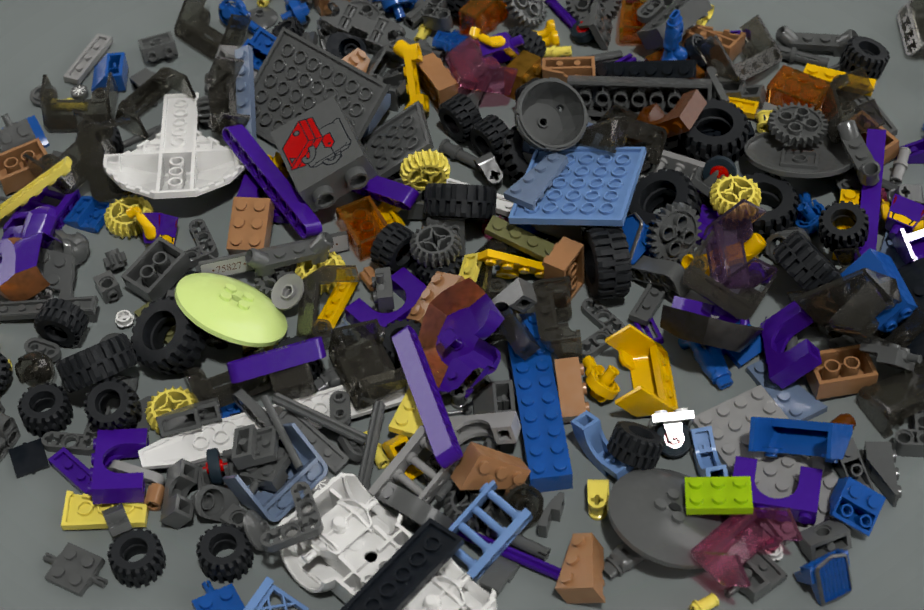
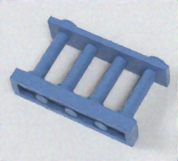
(505, 534)

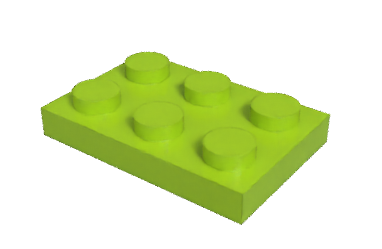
(718, 495)

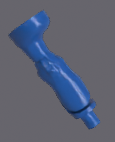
(673, 36)
(711, 363)

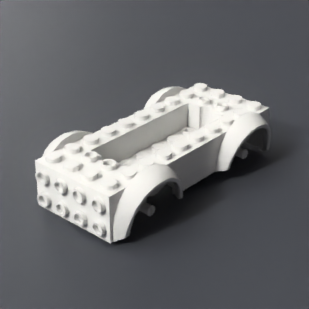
(359, 526)

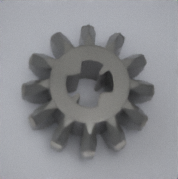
(203, 110)

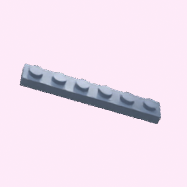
(245, 88)

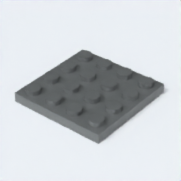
(397, 139)

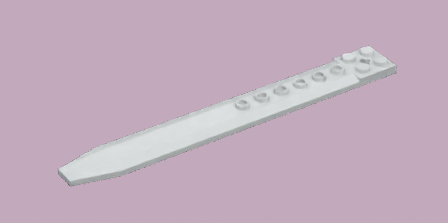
(194, 443)

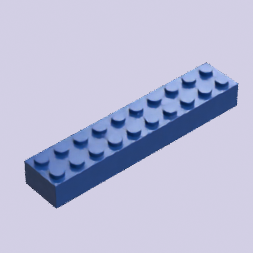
(540, 416)

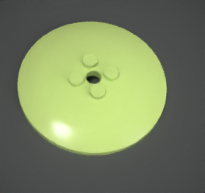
(230, 309)

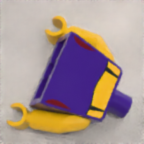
(498, 46)
(902, 214)
(155, 225)

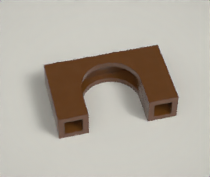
(680, 118)

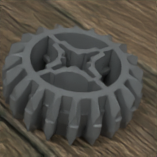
(435, 245)
(453, 511)

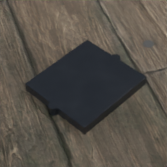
(28, 458)

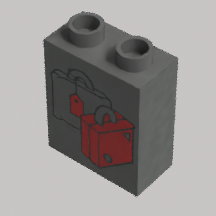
(323, 154)

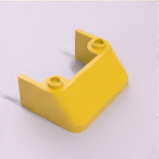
(649, 370)

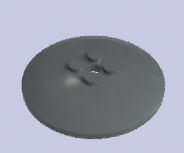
(797, 162)
(643, 517)

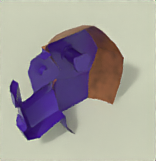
(19, 254)
(456, 332)

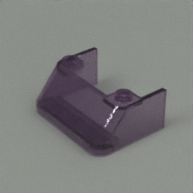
(727, 251)

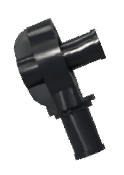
(691, 45)

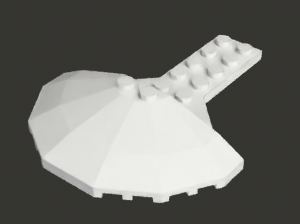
(177, 160)

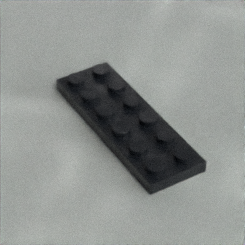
(407, 569)

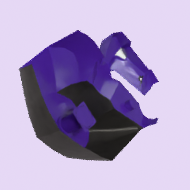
(707, 325)

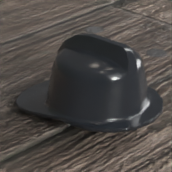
(342, 44)

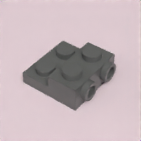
(158, 47)

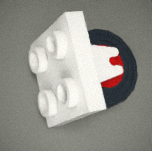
(674, 430)

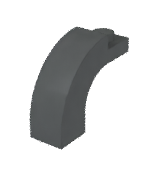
(412, 506)

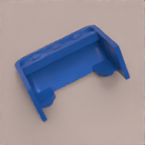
(799, 437)

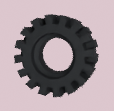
(291, 24)

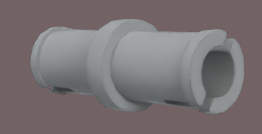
(900, 165)

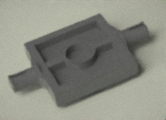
(75, 569)

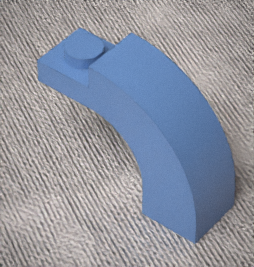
(594, 445)
(705, 453)

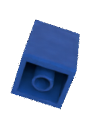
(884, 264)

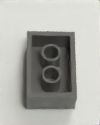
(156, 270)

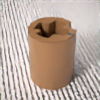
(366, 276)
(154, 496)

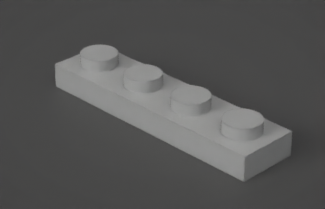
(88, 59)

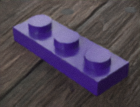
(71, 469)

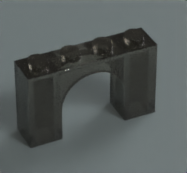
(519, 337)

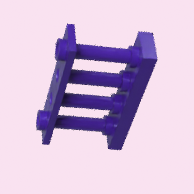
(62, 210)

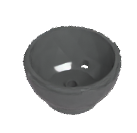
(539, 103)

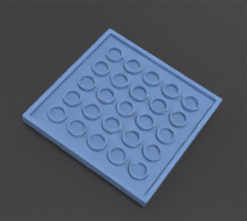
(589, 190)

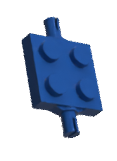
(447, 40)
(218, 599)

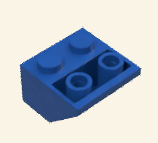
(111, 63)
(855, 505)

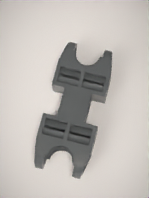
(360, 26)

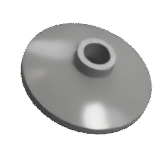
(287, 291)

